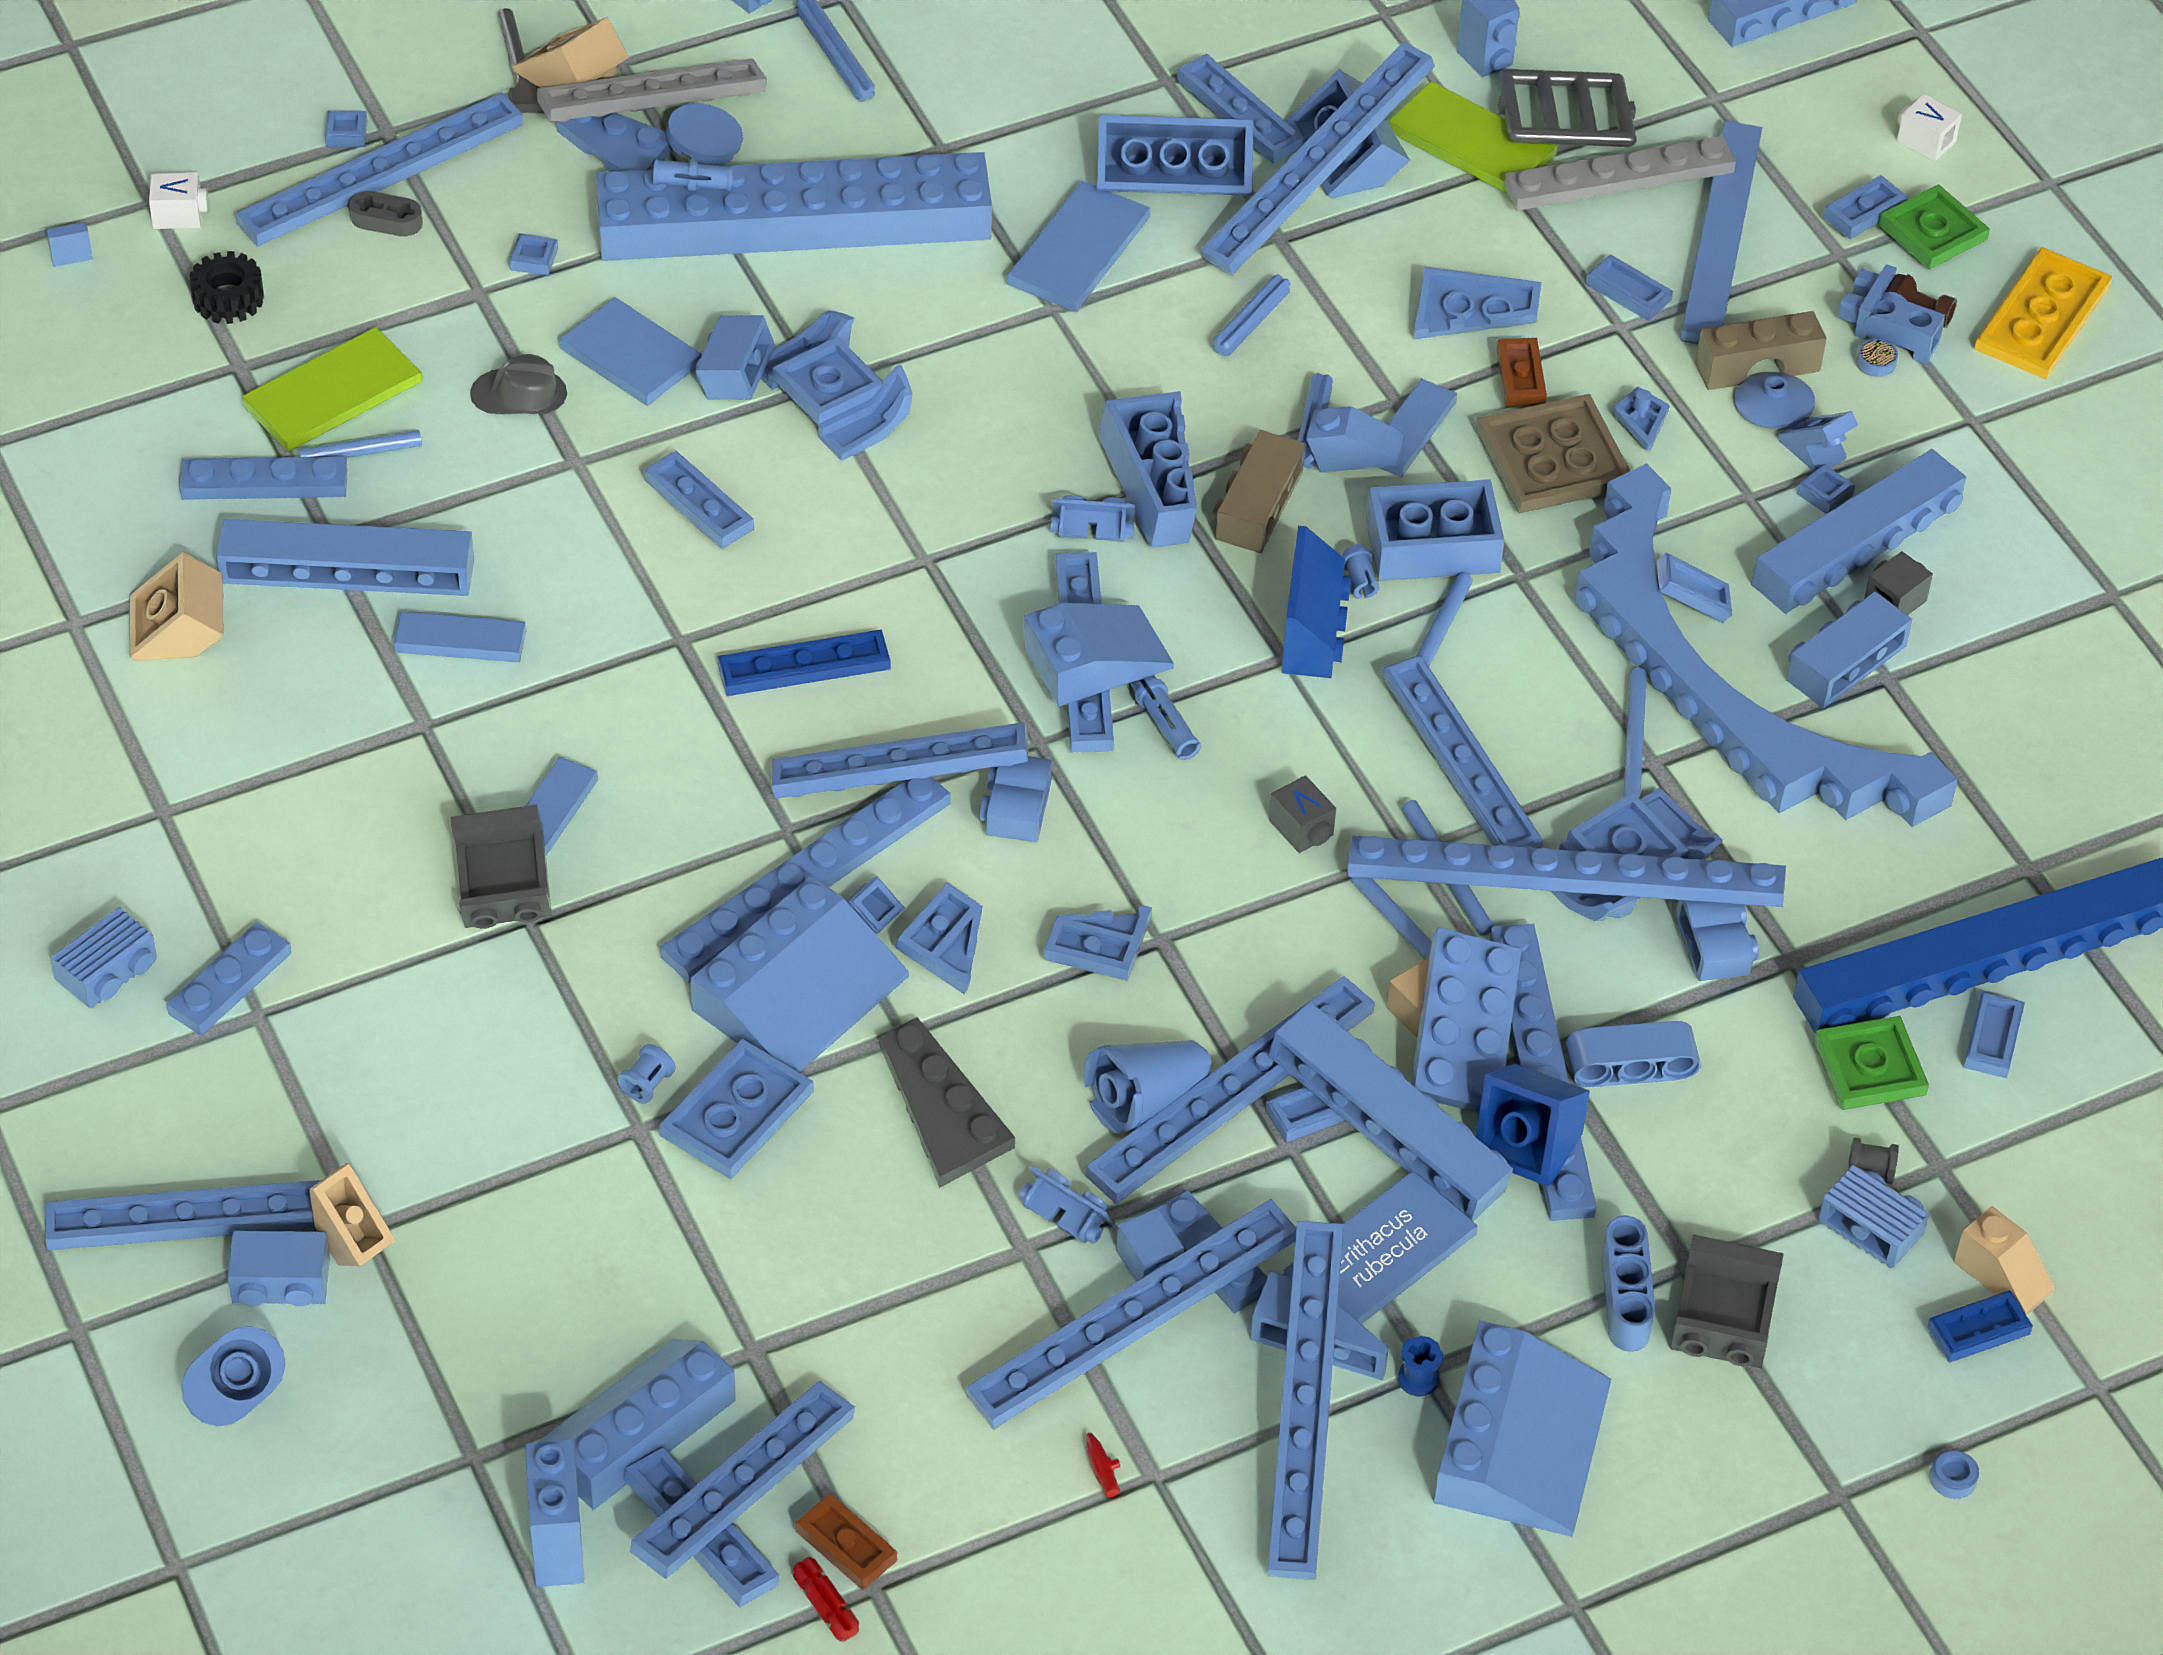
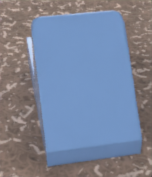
(1819, 439)

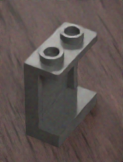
(501, 866)
(1727, 1301)

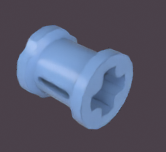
(646, 1073)

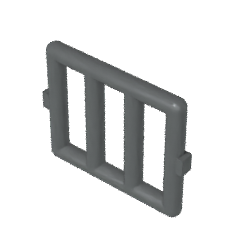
(1551, 132)

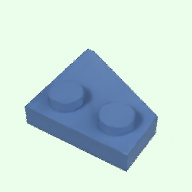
(945, 937)
(1098, 941)

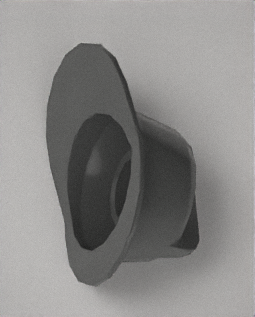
(520, 387)

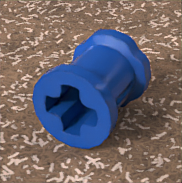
(1420, 1370)

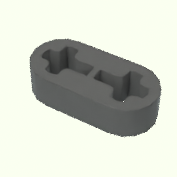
(385, 213)

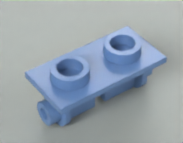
(1078, 514)
(1052, 1193)

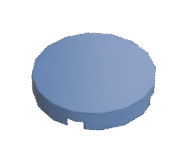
(704, 133)

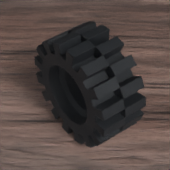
(230, 302)

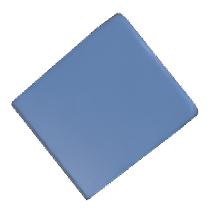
(876, 904)

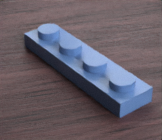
(1232, 100)
(263, 477)
(727, 1557)

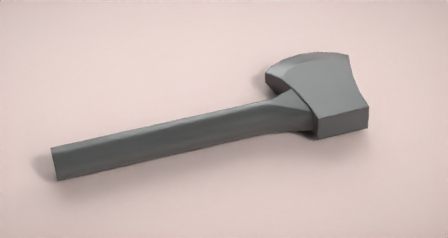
(525, 92)

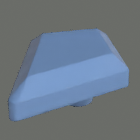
(1642, 415)

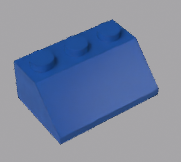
(1315, 608)

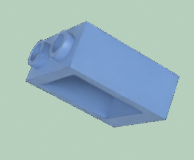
(554, 1513)

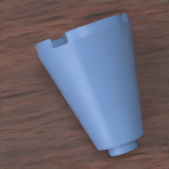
(1142, 1079)

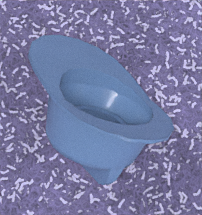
(233, 1376)

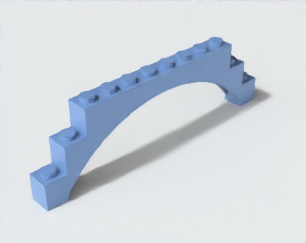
(1771, 753)

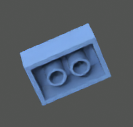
(1434, 530)

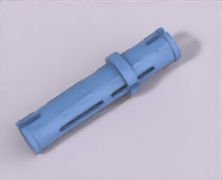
(1181, 737)

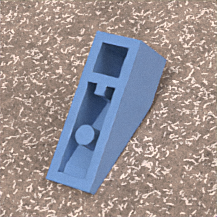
(1354, 1344)

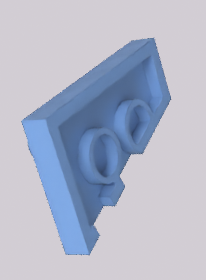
(617, 141)
(1473, 302)

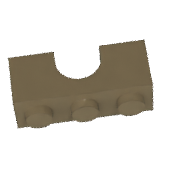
(1732, 349)

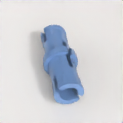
(693, 175)

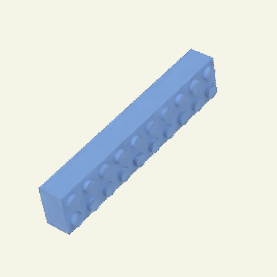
(798, 207)

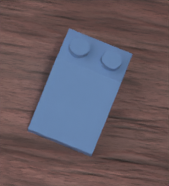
(1092, 648)

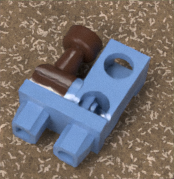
(1897, 312)

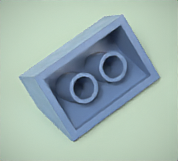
(1372, 161)

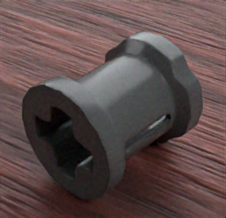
(1874, 1158)

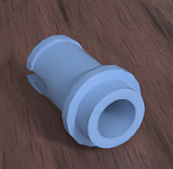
(1359, 567)

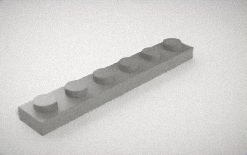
(651, 90)
(1619, 173)

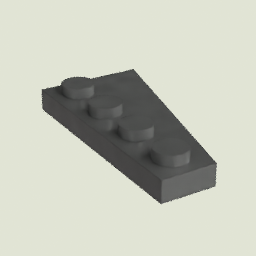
(949, 1113)

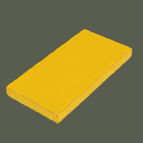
(2043, 313)

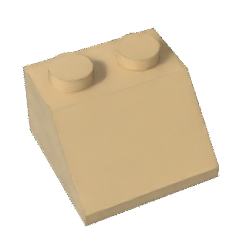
(575, 56)
(177, 611)

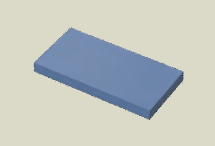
(1078, 246)

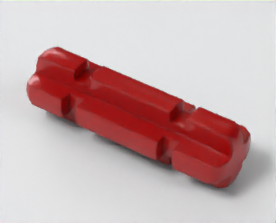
(826, 1599)

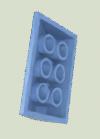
(797, 977)
(1522, 1432)

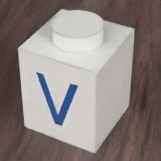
(1928, 127)
(177, 200)

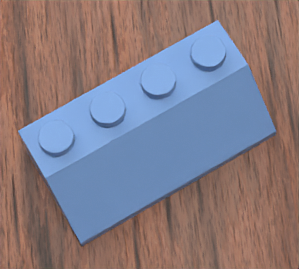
(1175, 155)
(644, 1411)

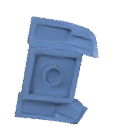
(837, 387)
(1636, 827)

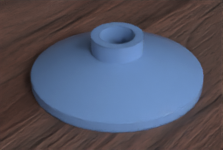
(1774, 400)

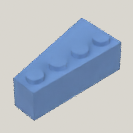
(1152, 464)

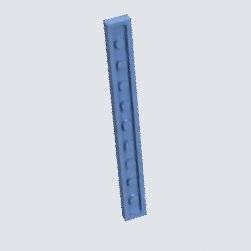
(1567, 871)

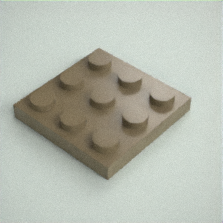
(1552, 452)

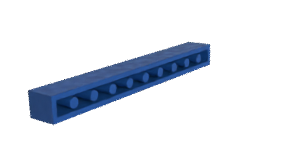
(1982, 948)

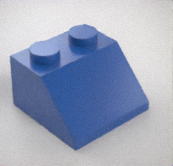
(1531, 1120)

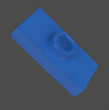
(1979, 1326)

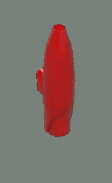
(1103, 1466)

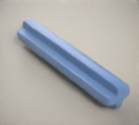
(1251, 315)
(1317, 399)

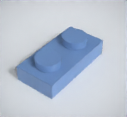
(1863, 206)

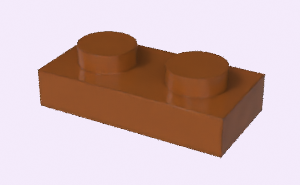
(1521, 372)
(846, 1541)

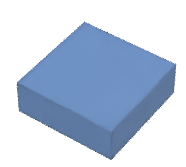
(346, 129)
(69, 244)
(534, 254)
(1825, 489)

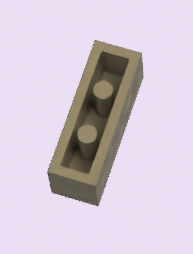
(1258, 491)

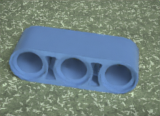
(1633, 1054)
(1625, 1300)

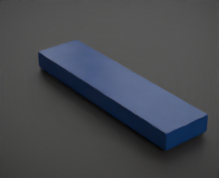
(804, 662)

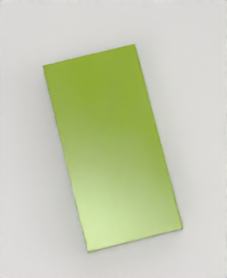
(1466, 136)
(332, 389)

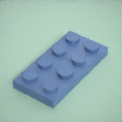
(1464, 1017)

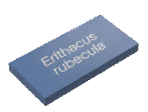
(1396, 1244)

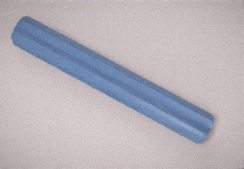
(836, 49)

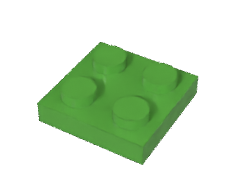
(1934, 226)
(1871, 1062)

